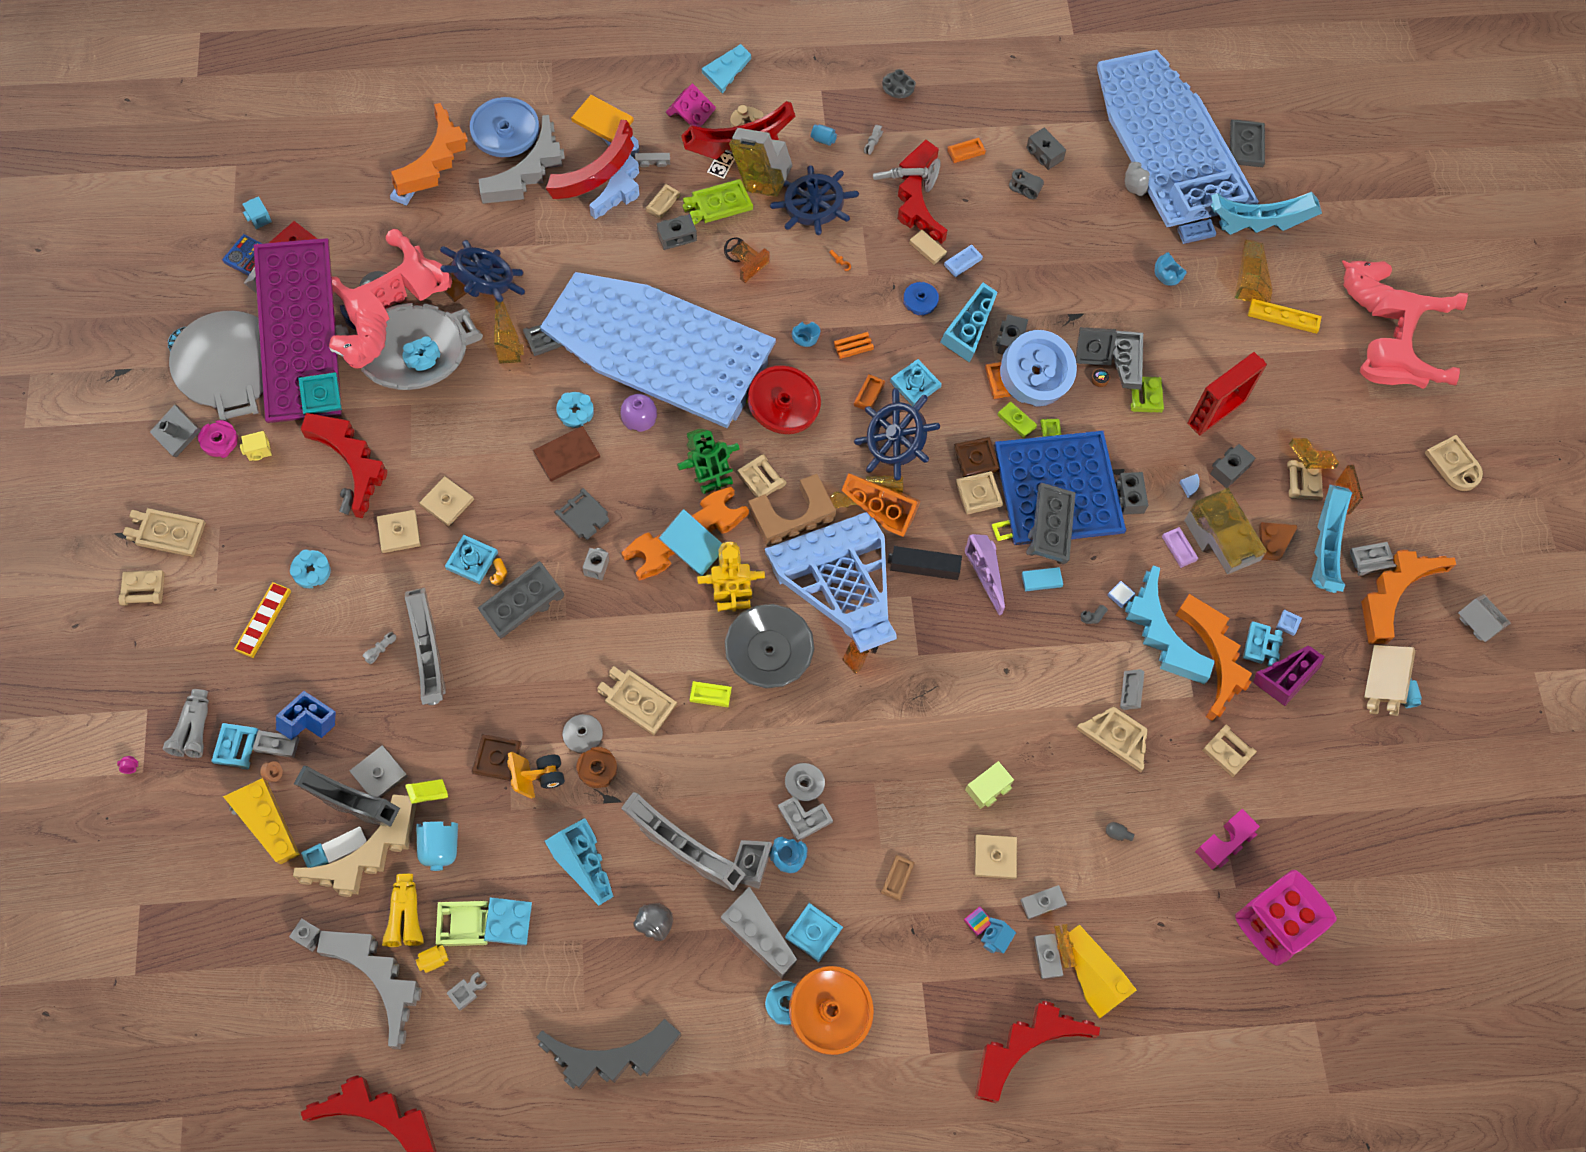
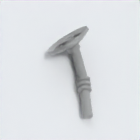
(927, 173)

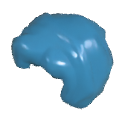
(1168, 270)
(788, 854)

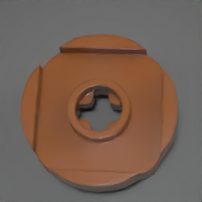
(592, 757)

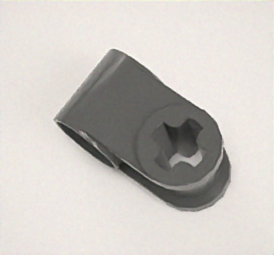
(1027, 185)

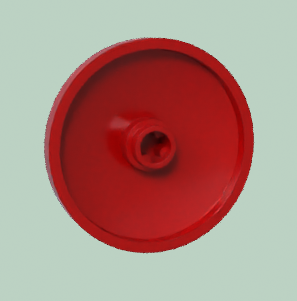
(784, 399)

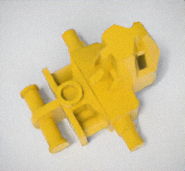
(731, 579)

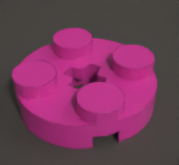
(225, 445)

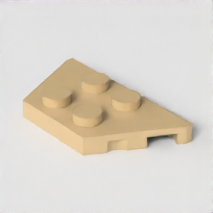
(1118, 735)

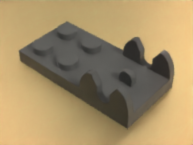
(1052, 524)
(521, 600)

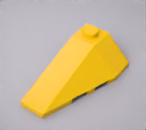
(1099, 976)

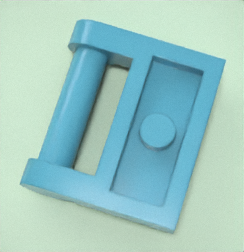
(229, 743)

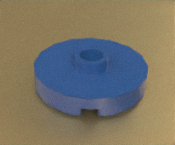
(919, 305)

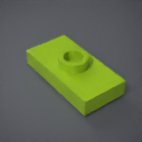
(1017, 420)

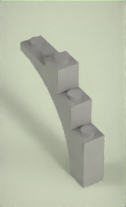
(512, 183)
(426, 646)
(681, 845)
(396, 994)

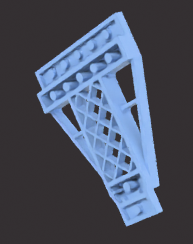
(838, 545)

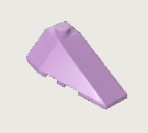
(983, 558)

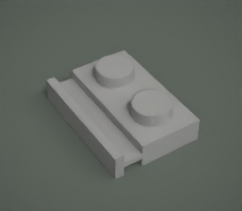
(1372, 558)

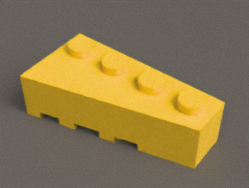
(263, 817)

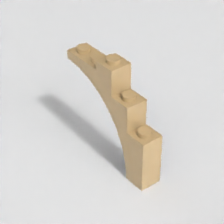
(370, 857)

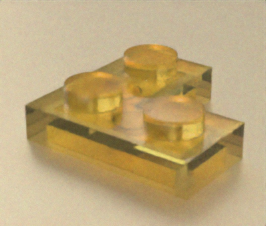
(1310, 457)

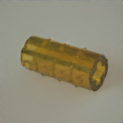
(887, 481)

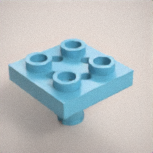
(915, 377)
(466, 555)

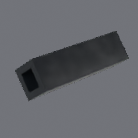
(925, 562)

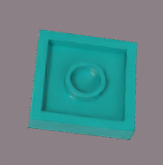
(320, 393)

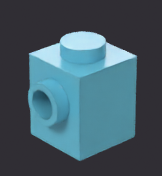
(256, 213)

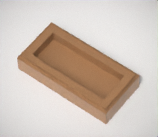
(897, 878)

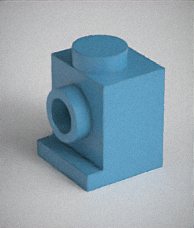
(997, 936)

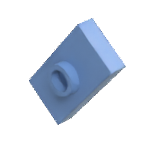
(1196, 231)

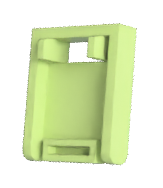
(466, 924)

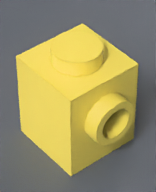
(255, 446)

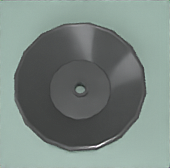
(770, 628)

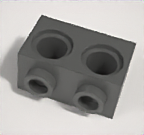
(1136, 493)

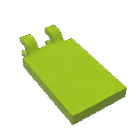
(718, 202)

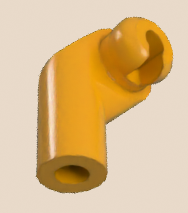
(500, 574)

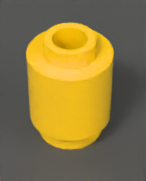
(432, 958)

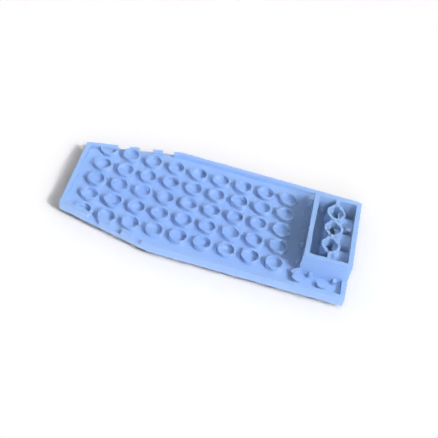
(1170, 137)
(659, 344)

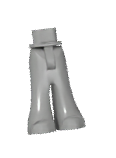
(193, 717)

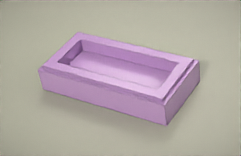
(1180, 547)

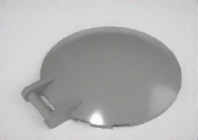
(413, 323)
(220, 362)

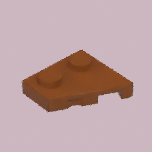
(1275, 539)

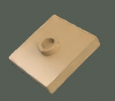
(979, 492)
(446, 501)
(398, 531)
(996, 856)

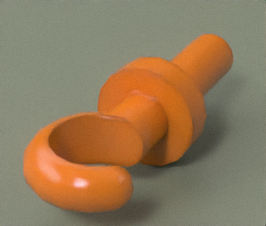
(840, 260)

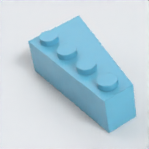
(968, 326)

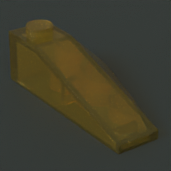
(505, 337)

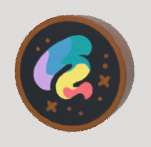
(1100, 377)

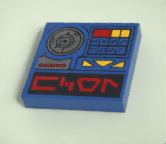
(242, 255)

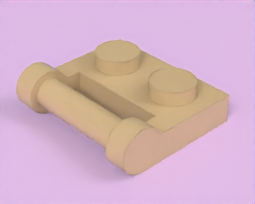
(756, 479)
(1310, 481)
(142, 582)
(1227, 756)

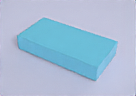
(1042, 579)

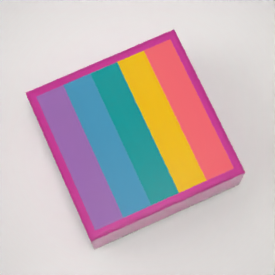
(978, 921)

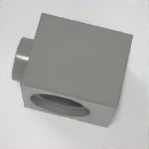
(596, 571)
(306, 935)

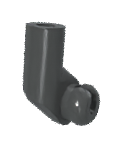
(347, 502)

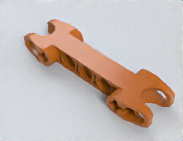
(711, 517)

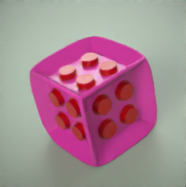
(1285, 918)

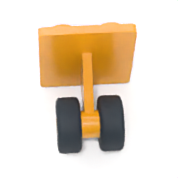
(523, 777)

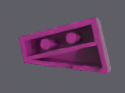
(1289, 675)

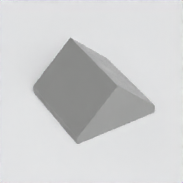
(752, 860)

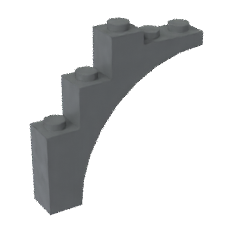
(582, 1063)

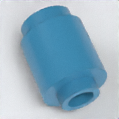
(823, 134)

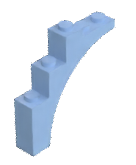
(620, 187)

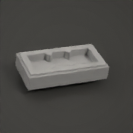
(1132, 689)
(1043, 902)
(1048, 956)

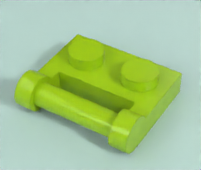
(1151, 396)

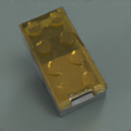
(760, 161)
(1222, 525)

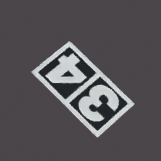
(722, 165)

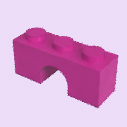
(1241, 828)

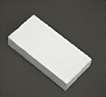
(344, 845)

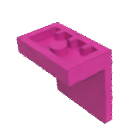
(692, 106)

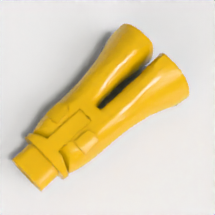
(403, 901)

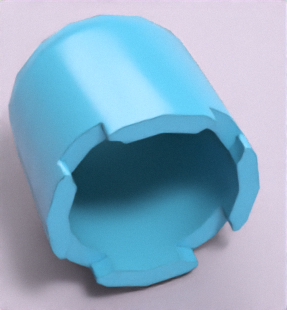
(437, 844)

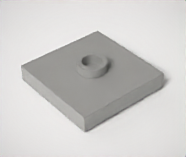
(378, 773)

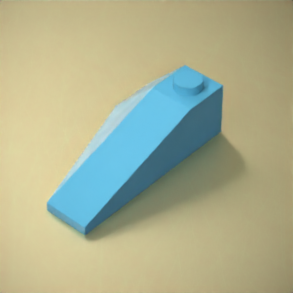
(578, 856)

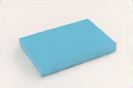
(691, 542)

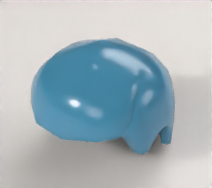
(806, 335)

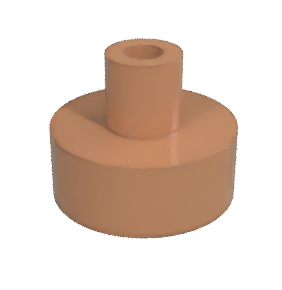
(271, 771)

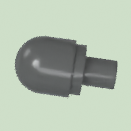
(1118, 832)

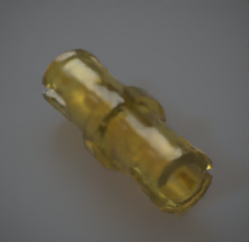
(1065, 946)

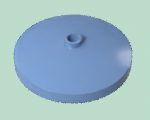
(504, 127)

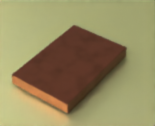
(566, 453)

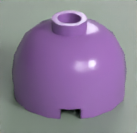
(638, 412)

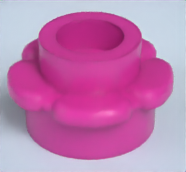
(127, 765)

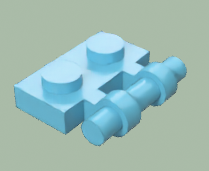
(1257, 642)

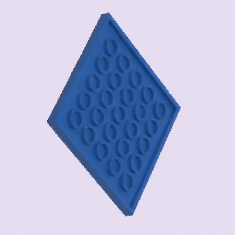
(1068, 462)

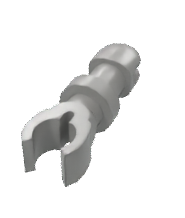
(873, 139)
(372, 654)

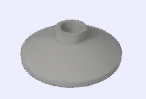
(582, 742)
(806, 774)

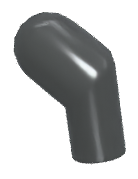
(1093, 618)

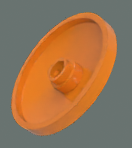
(831, 1010)

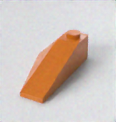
(889, 507)

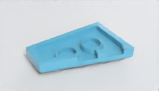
(725, 68)

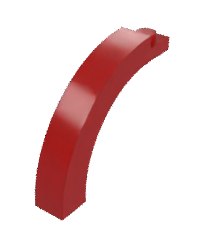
(596, 173)

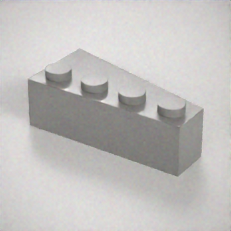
(757, 931)

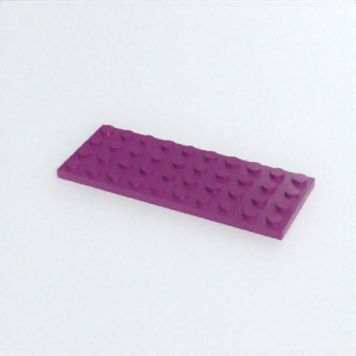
(294, 322)

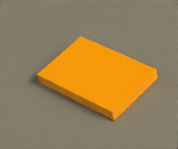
(600, 118)

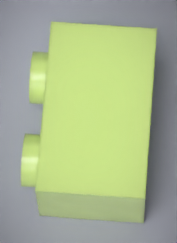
(989, 785)

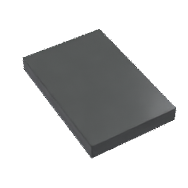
(1248, 142)

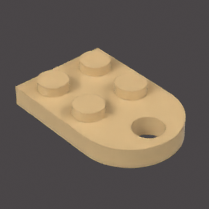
(1455, 463)

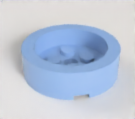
(1045, 352)

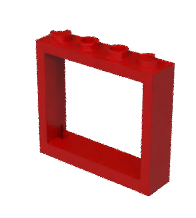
(1226, 393)

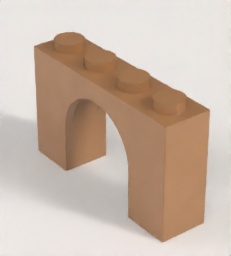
(775, 528)

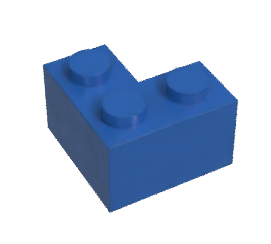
(305, 713)

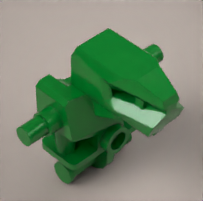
(708, 459)

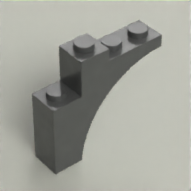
(346, 799)

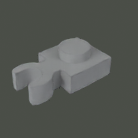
(463, 993)

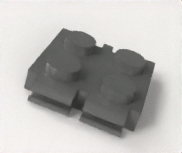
(583, 515)

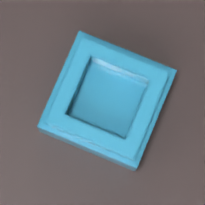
(315, 856)

